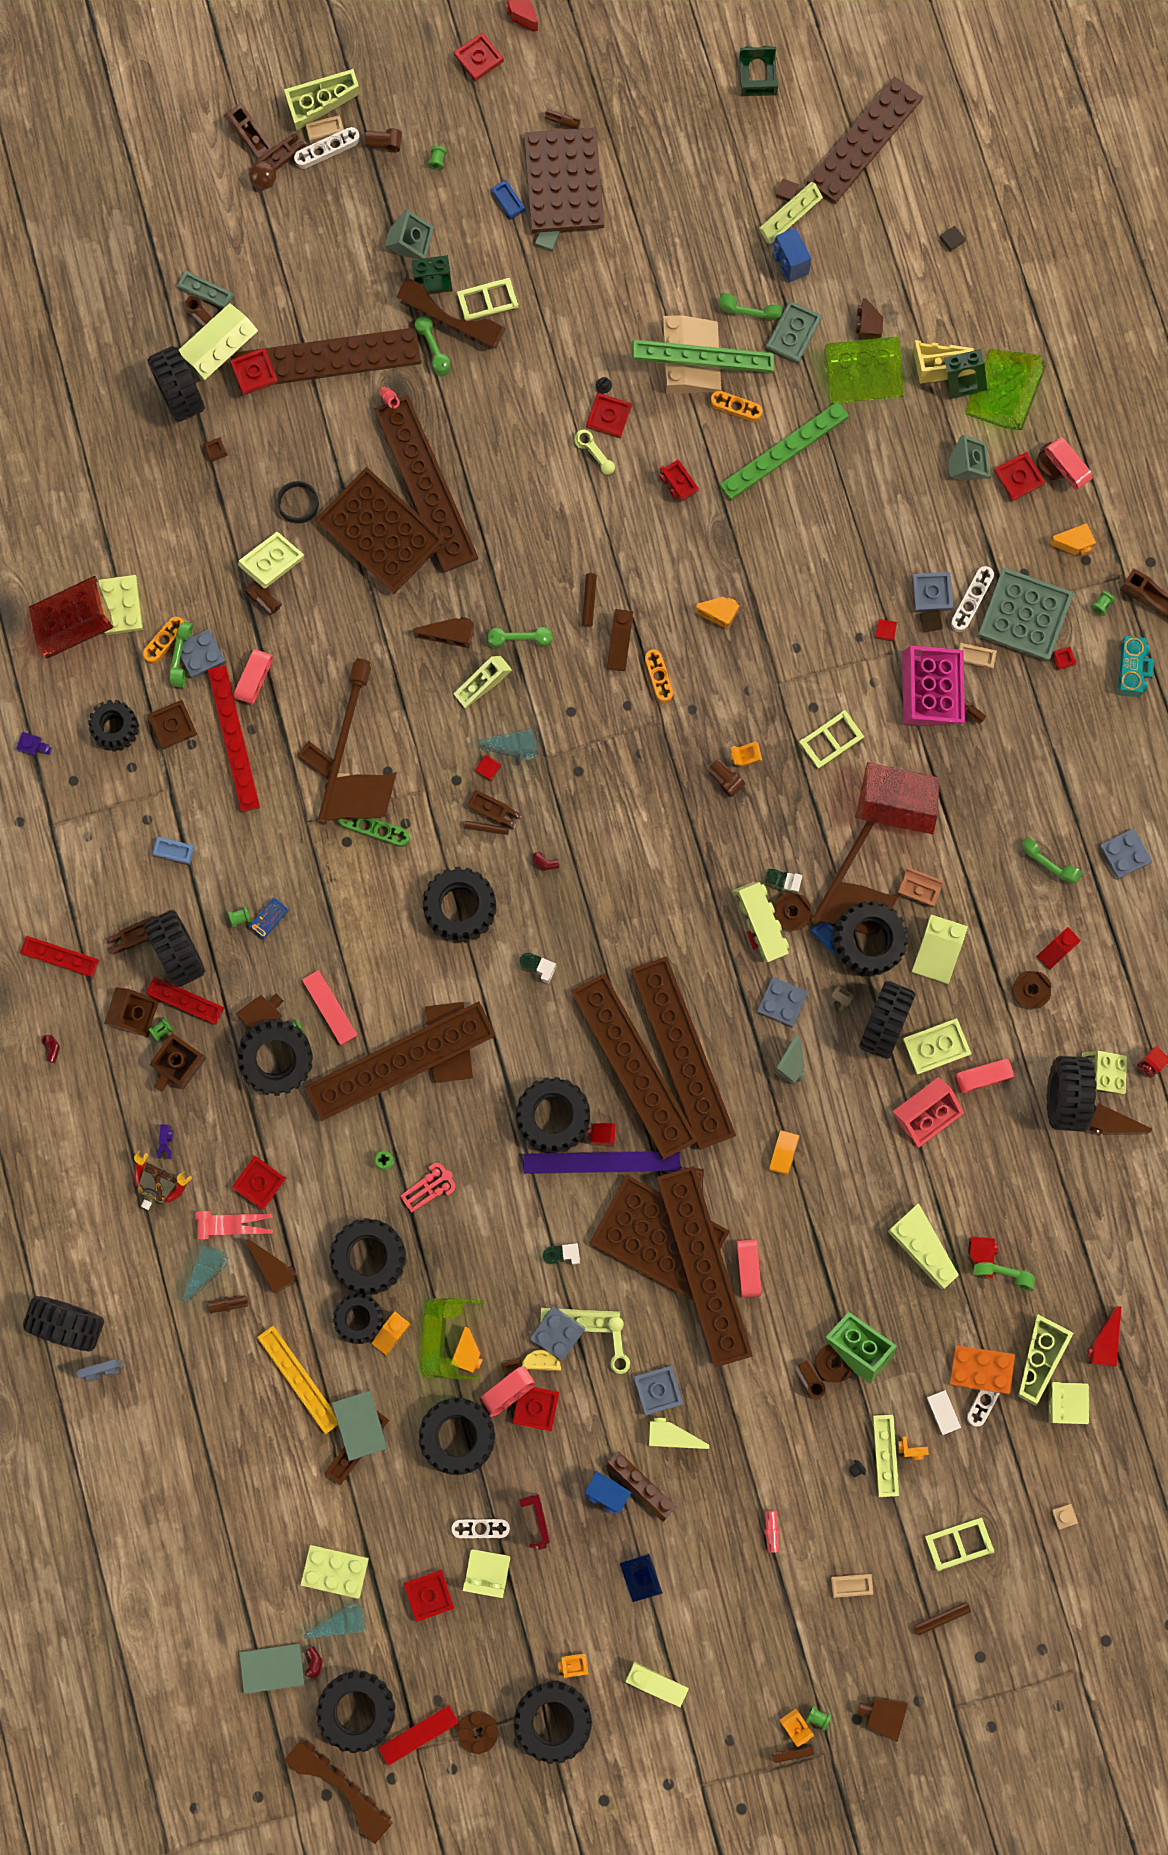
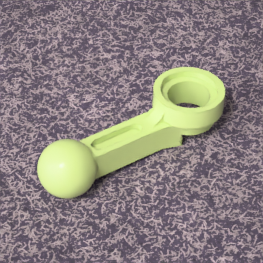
(607, 466)
(616, 1325)

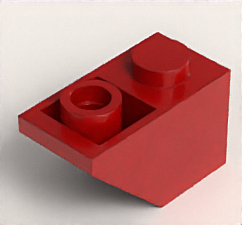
(1153, 1062)
(982, 1250)

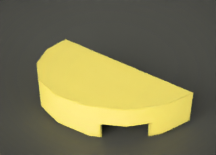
(541, 1360)

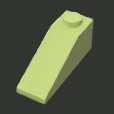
(483, 680)
(669, 1435)
(656, 1684)

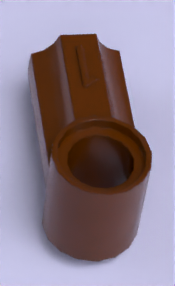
(388, 139)
(200, 314)
(263, 597)
(728, 781)
(809, 1378)

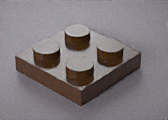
(172, 724)

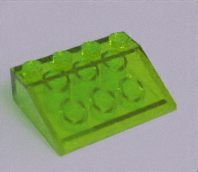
(864, 370)
(1010, 390)

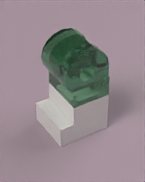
(783, 881)
(539, 965)
(554, 1254)

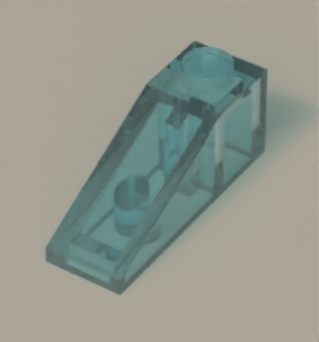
(516, 744)
(207, 1266)
(343, 1622)

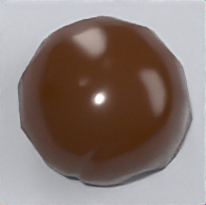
(262, 175)

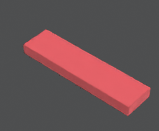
(329, 1007)

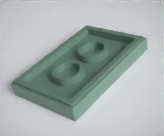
(794, 332)
(359, 1425)
(272, 1668)

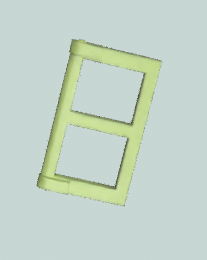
(467, 317)
(803, 742)
(989, 1548)

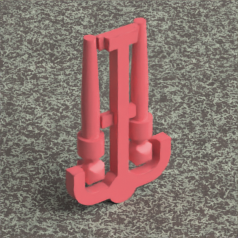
(446, 1175)

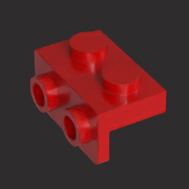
(678, 480)

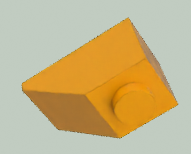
(1075, 541)
(719, 610)
(391, 1333)
(467, 1352)

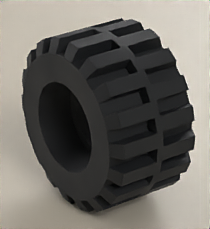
(109, 711)
(342, 1311)

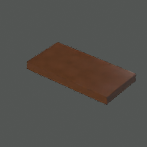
(459, 1066)

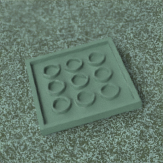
(1025, 614)

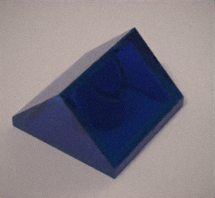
(641, 1577)

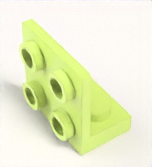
(1109, 1071)
(1068, 1403)
(486, 1573)

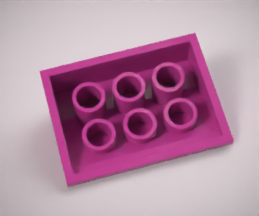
(933, 686)

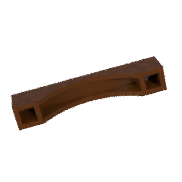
(418, 296)
(1146, 591)
(307, 1761)

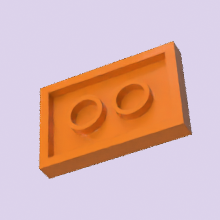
(982, 1369)

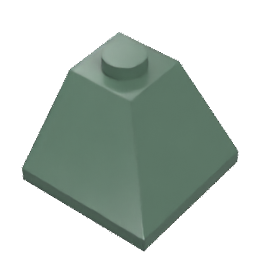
(410, 236)
(969, 460)
(792, 1063)

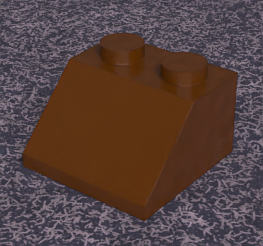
(131, 1011)

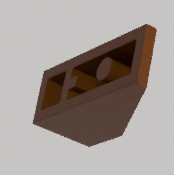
(248, 130)
(451, 631)
(620, 640)
(1109, 1122)
(275, 1271)

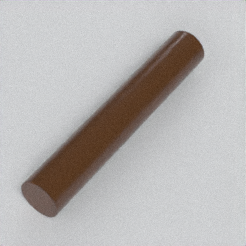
(486, 827)

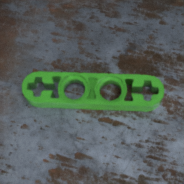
(373, 831)

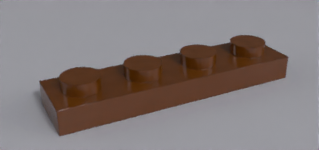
(342, 1466)
(640, 1486)

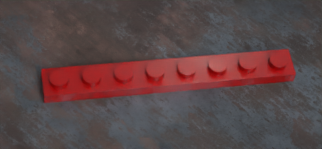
(234, 738)

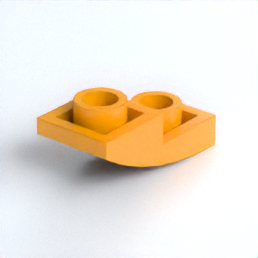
(784, 1152)

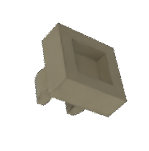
(842, 996)

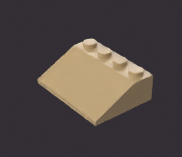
(696, 332)

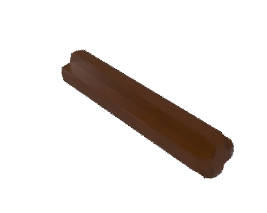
(589, 599)
(942, 1618)

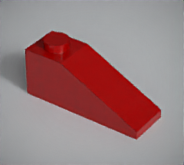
(1105, 1344)

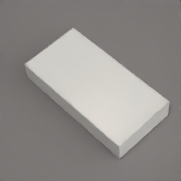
(943, 1412)

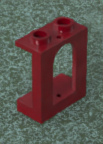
(536, 1500)

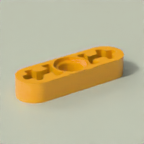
(722, 406)
(163, 632)
(668, 688)

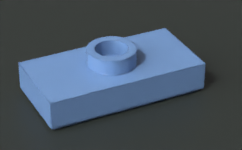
(173, 850)

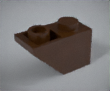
(870, 321)

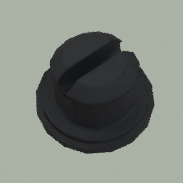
(603, 385)
(857, 1469)

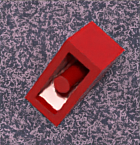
(522, 13)
(1058, 948)
(602, 1134)

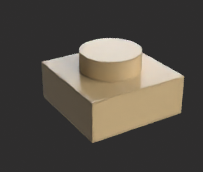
(1064, 1516)

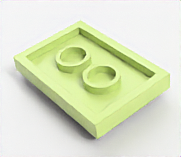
(270, 560)
(123, 603)
(936, 1046)
(334, 1571)

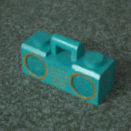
(1131, 673)

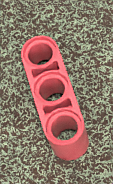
(1068, 463)
(253, 676)
(985, 1075)
(749, 1268)
(507, 1391)

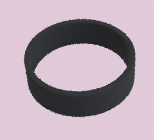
(298, 484)

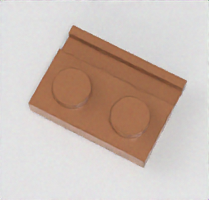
(920, 887)

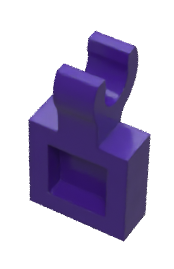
(31, 744)
(165, 1137)

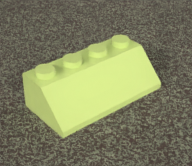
(217, 341)

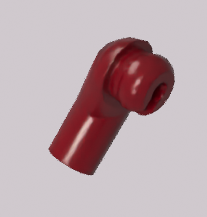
(544, 864)
(52, 1046)
(315, 1664)

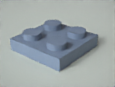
(932, 591)
(201, 654)
(1125, 853)
(782, 1002)
(557, 1333)
(107, 1368)
(658, 1390)

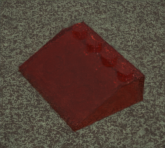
(70, 617)
(899, 798)

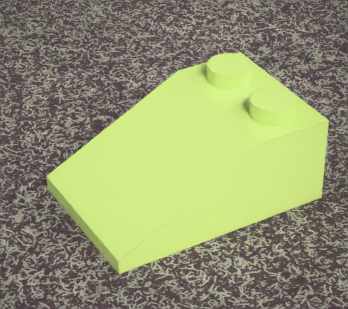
(939, 949)

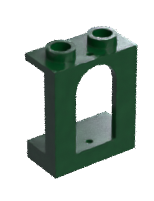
(758, 87)
(433, 275)
(970, 383)

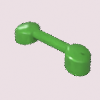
(729, 305)
(424, 327)
(542, 637)
(177, 675)
(1068, 874)
(1023, 1279)

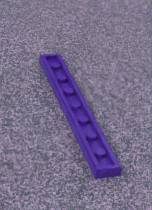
(599, 1162)

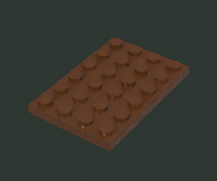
(564, 180)
(380, 530)
(641, 1235)

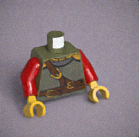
(157, 1182)

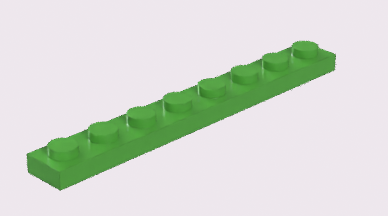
(702, 356)
(784, 451)

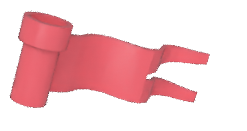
(228, 1224)

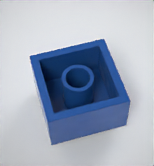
(791, 255)
(607, 1492)

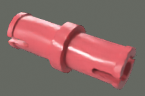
(389, 397)
(772, 1531)

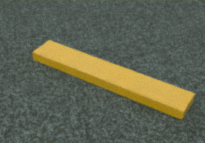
(299, 1379)

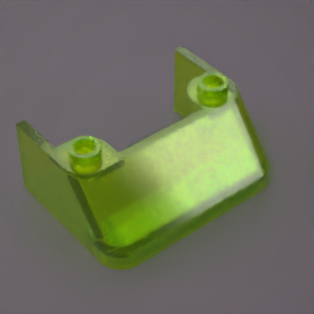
(433, 1338)

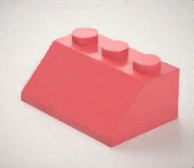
(928, 1112)

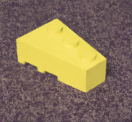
(931, 363)

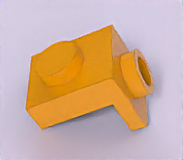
(746, 754)
(916, 1453)
(573, 1665)
(796, 1728)

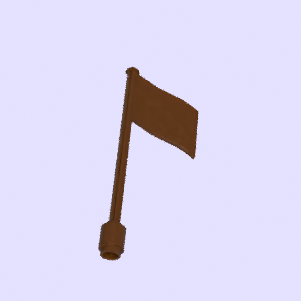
(357, 794)
(844, 895)

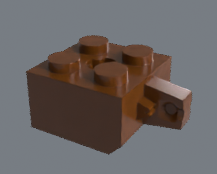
(179, 1073)

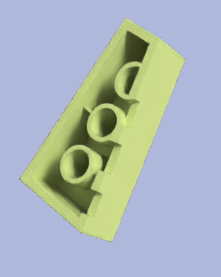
(319, 97)
(762, 921)
(923, 1246)
(1044, 1354)

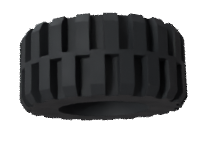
(176, 383)
(455, 880)
(887, 921)
(174, 948)
(887, 1019)
(283, 1081)
(1071, 1093)
(553, 1141)
(341, 1256)
(63, 1323)
(430, 1443)
(327, 1711)
(524, 1722)

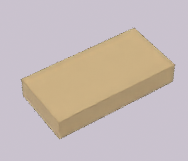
(323, 128)
(978, 656)
(852, 1585)

